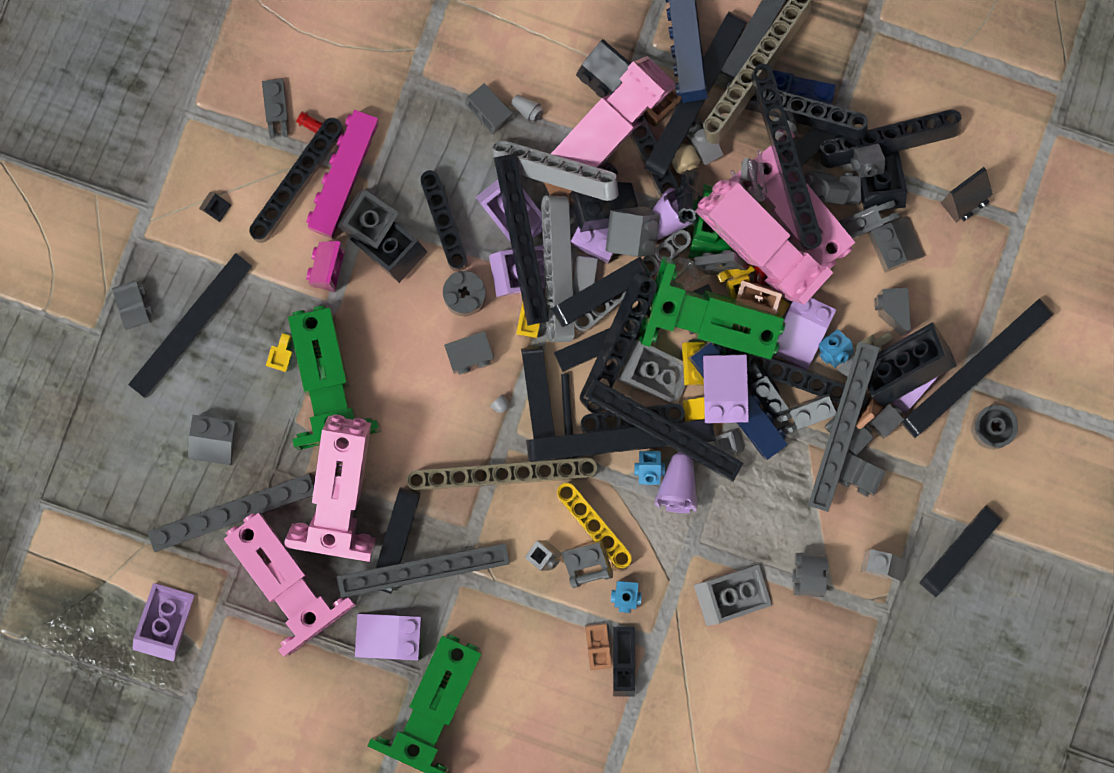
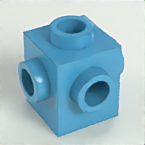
(835, 348)
(649, 467)
(626, 588)

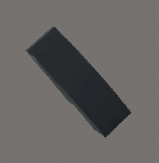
(623, 661)

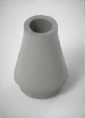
(529, 109)

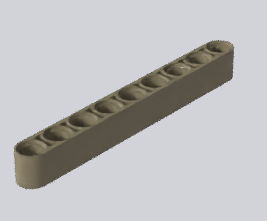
(745, 91)
(491, 471)

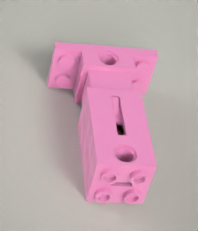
(616, 115)
(831, 230)
(761, 241)
(337, 493)
(283, 581)

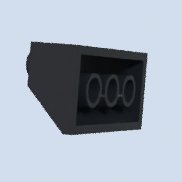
(910, 364)

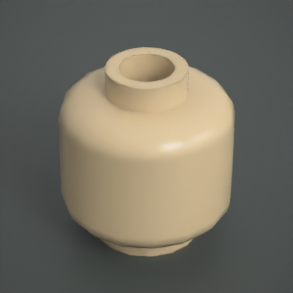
(686, 159)

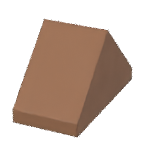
(759, 296)

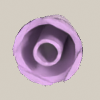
(668, 210)
(678, 486)

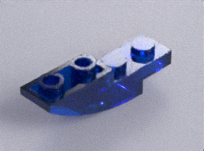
(804, 87)

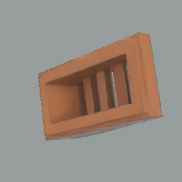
(656, 115)
(868, 412)

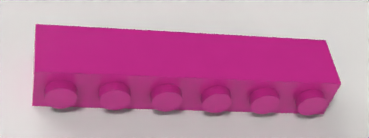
(343, 173)

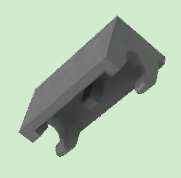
(488, 108)

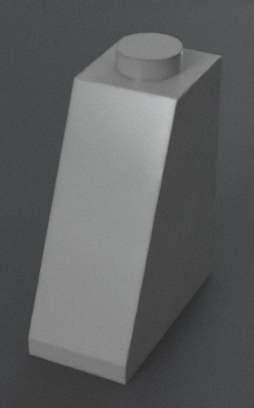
(883, 565)

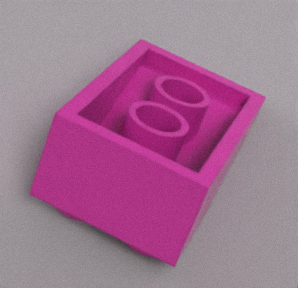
(326, 265)

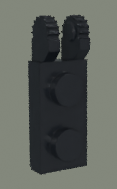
(767, 391)

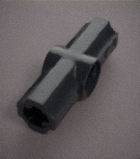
(688, 196)

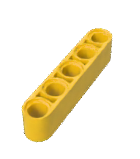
(590, 515)

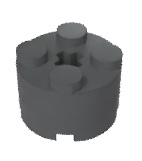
(457, 283)
(983, 431)
(810, 575)

